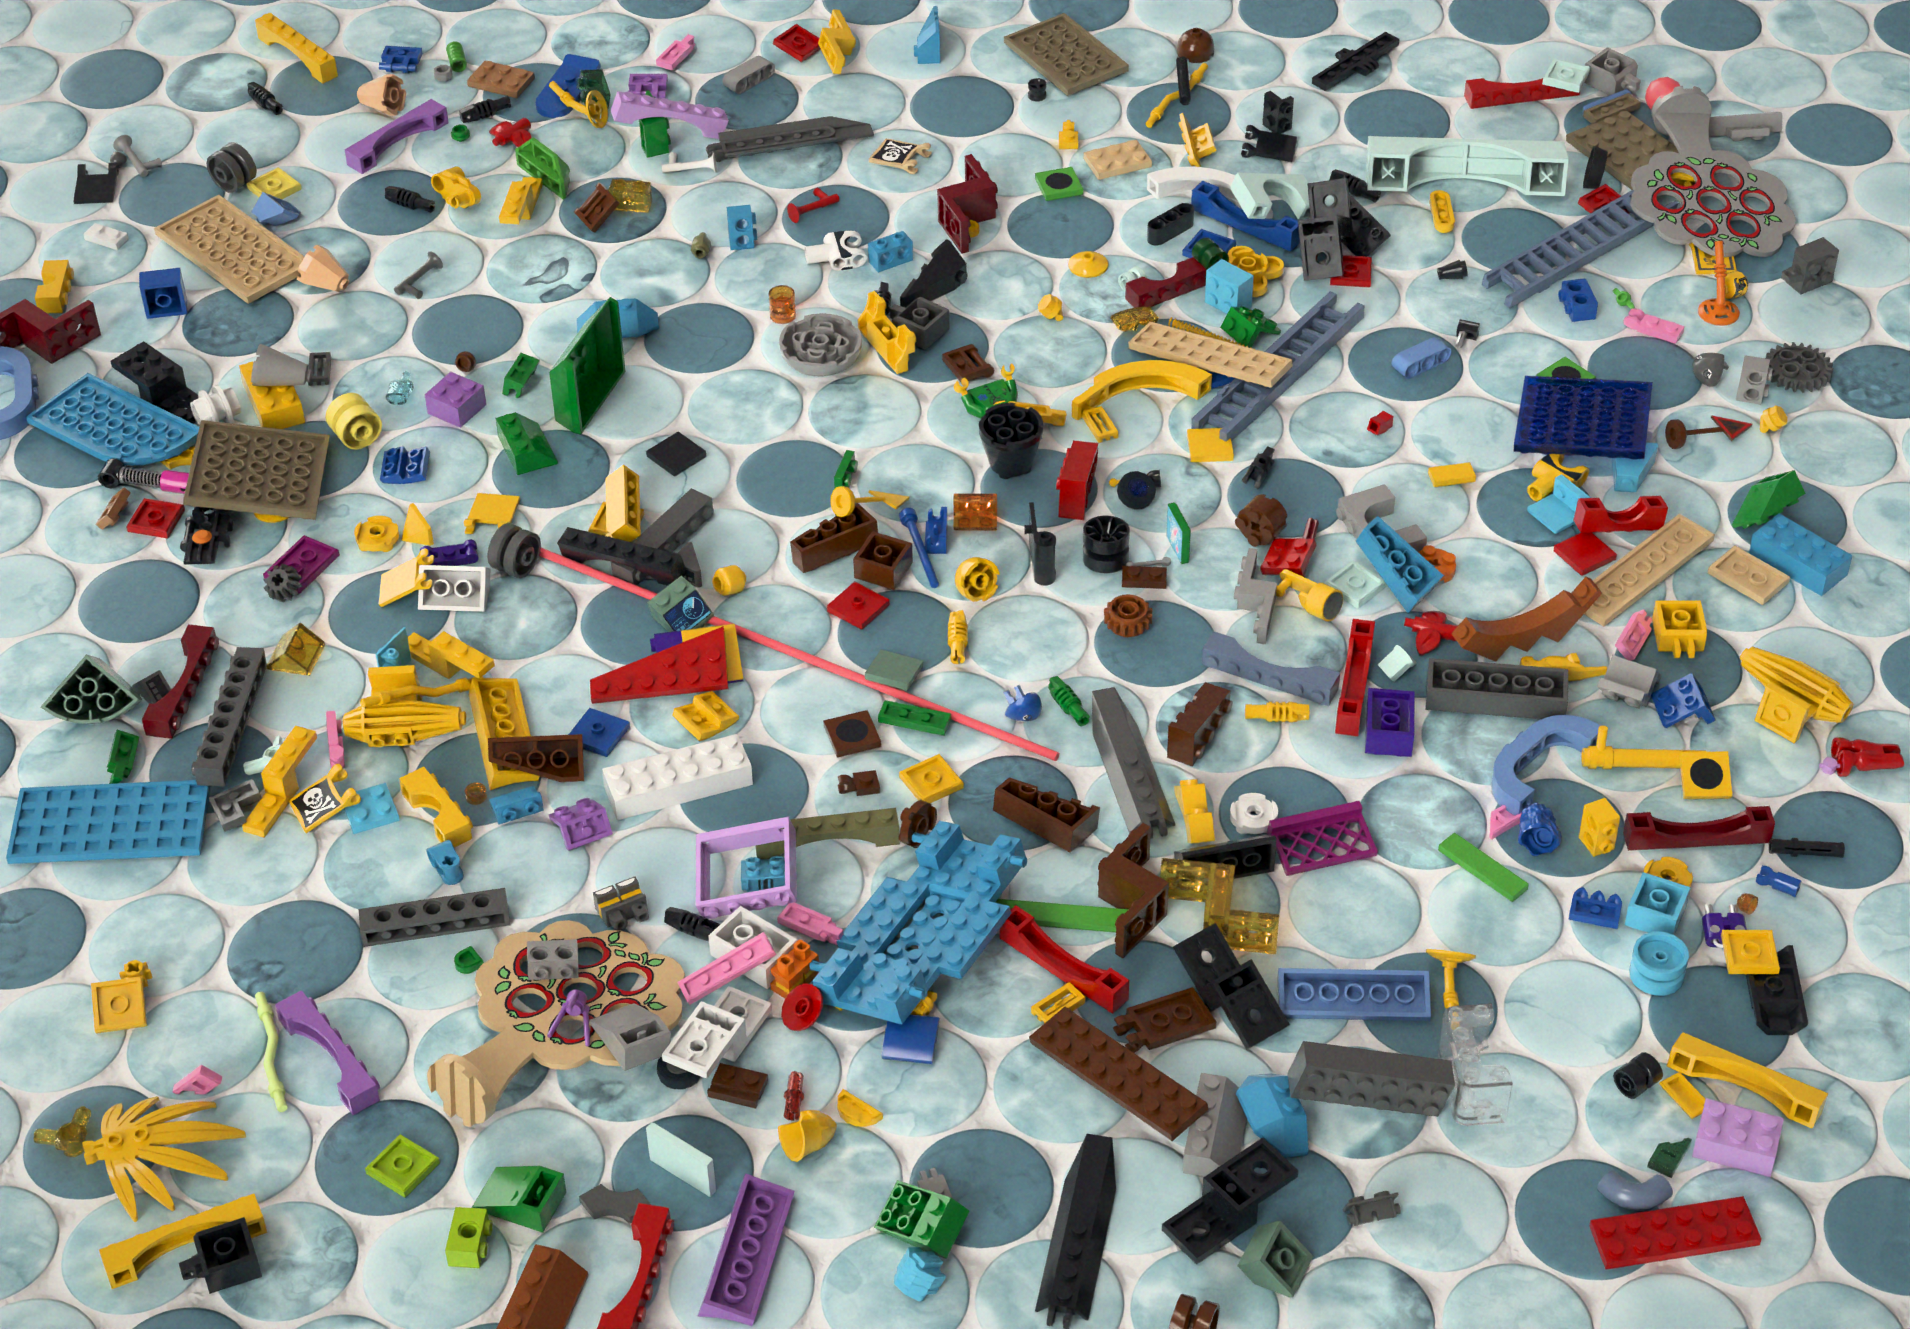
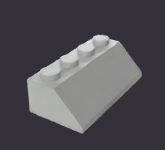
(1219, 1131)

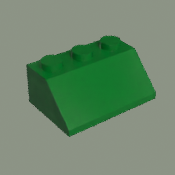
(524, 443)

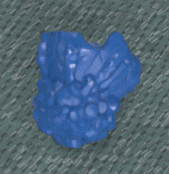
(1538, 830)

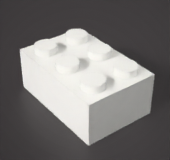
(742, 927)

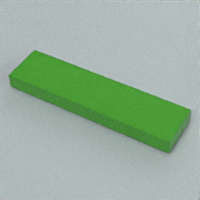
(1483, 867)

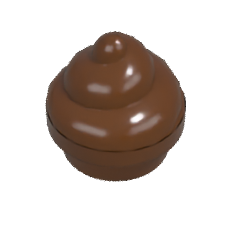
(465, 361)

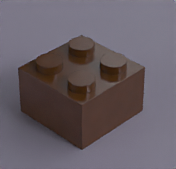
(883, 560)

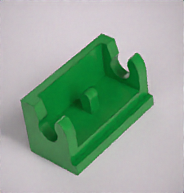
(519, 374)

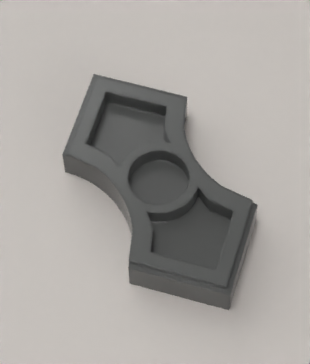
(605, 1202)

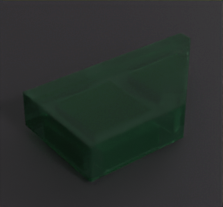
(1668, 1156)

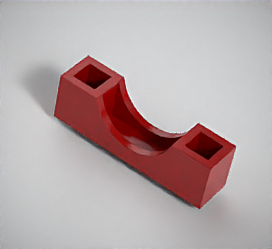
(1646, 514)

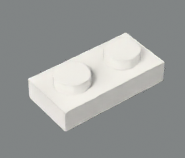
(106, 236)

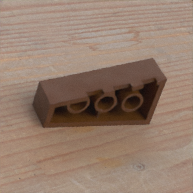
(832, 539)
(1197, 723)
(1045, 813)

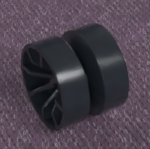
(1106, 544)

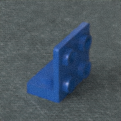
(1681, 701)

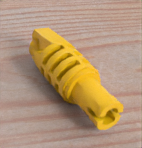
(957, 636)
(1278, 711)

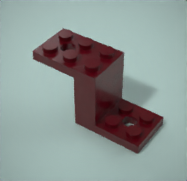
(965, 202)
(46, 335)

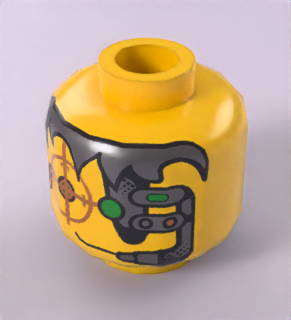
(1735, 285)

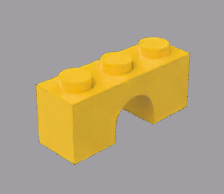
(57, 283)

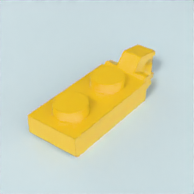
(1052, 416)

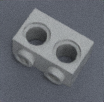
(1753, 380)
(552, 959)

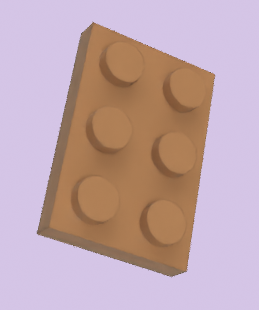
(500, 79)

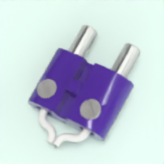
(1714, 923)

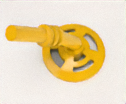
(592, 108)
(1449, 962)

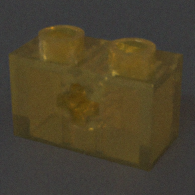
(632, 195)

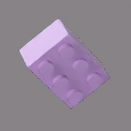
(1738, 1137)

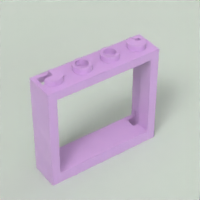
(738, 838)

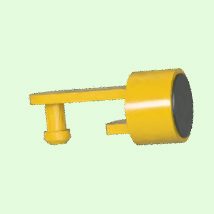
(1315, 597)

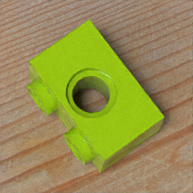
(468, 1237)

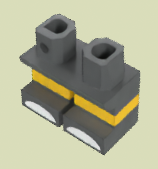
(621, 904)

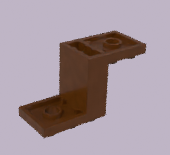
(1132, 887)

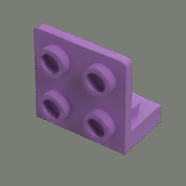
(582, 822)

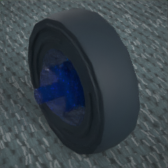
(1136, 490)

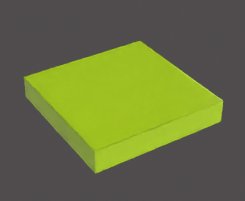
(402, 1165)

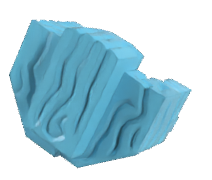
(919, 1273)

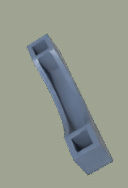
(1311, 683)

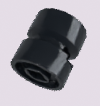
(1638, 1075)

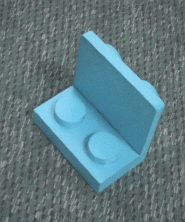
(1558, 508)

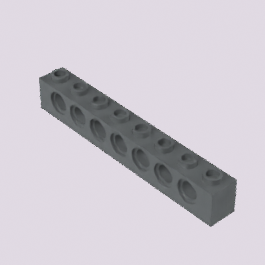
(229, 717)

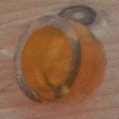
(1747, 903)

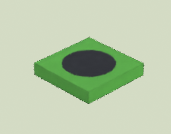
(1059, 183)
(1566, 369)

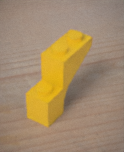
(1193, 805)

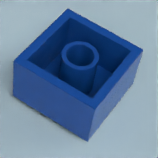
(163, 293)

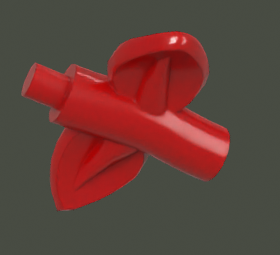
(506, 132)
(1430, 630)

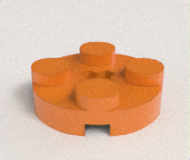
(1442, 559)

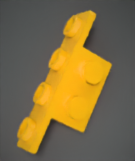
(1198, 141)

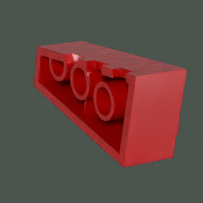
(1076, 479)

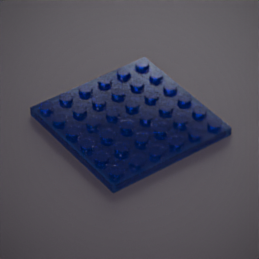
(1583, 417)

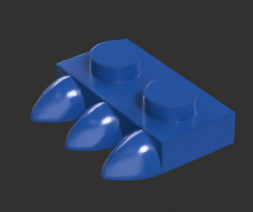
(1595, 909)

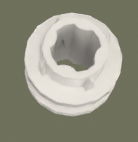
(216, 407)

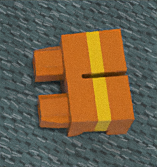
(793, 969)

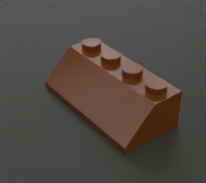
(544, 1291)

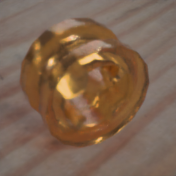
(470, 791)

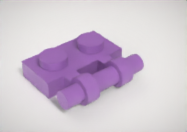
(654, 83)

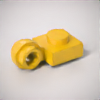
(1068, 137)

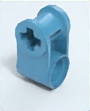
(446, 862)

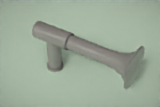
(123, 143)

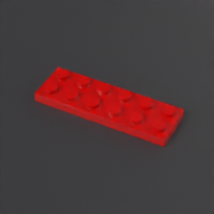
(1675, 1232)

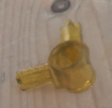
(69, 1136)

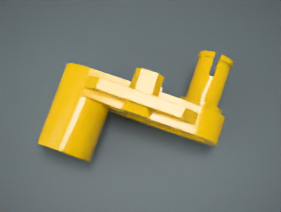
(456, 188)

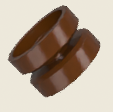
(1186, 1315)

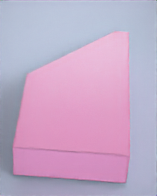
(1502, 821)

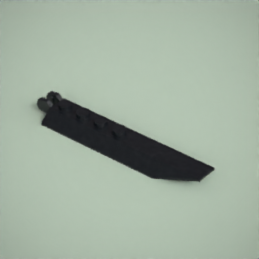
(1079, 1232)

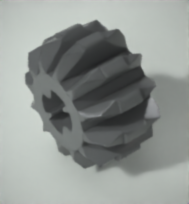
(282, 583)

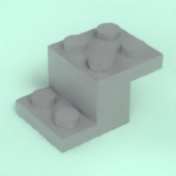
(1629, 682)

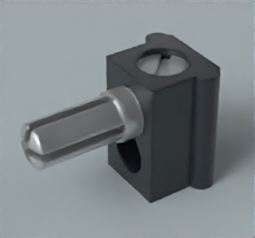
(1466, 330)

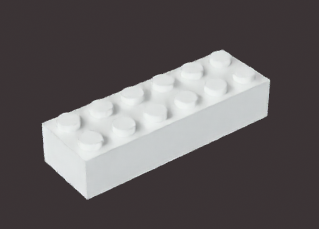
(677, 776)

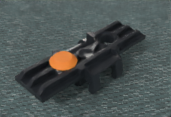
(203, 545)

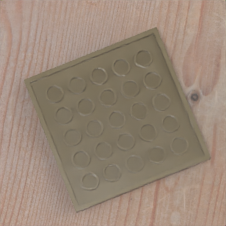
(257, 470)

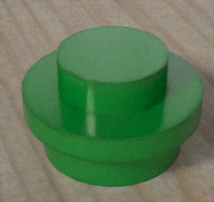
(460, 133)

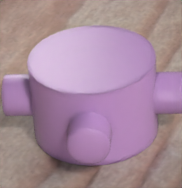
(1829, 765)

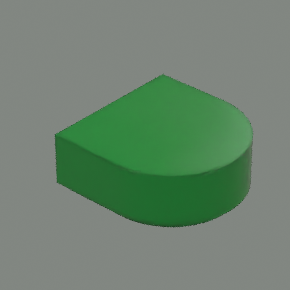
(467, 960)

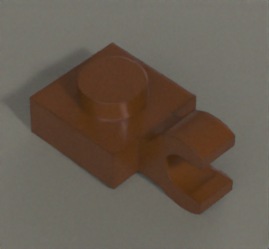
(862, 782)

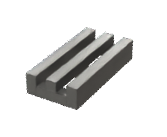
(319, 378)

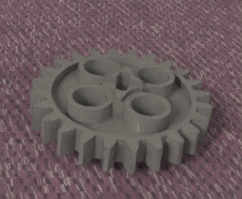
(1799, 367)

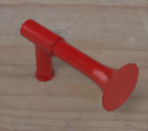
(795, 212)

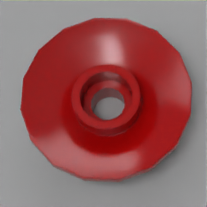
(802, 1007)

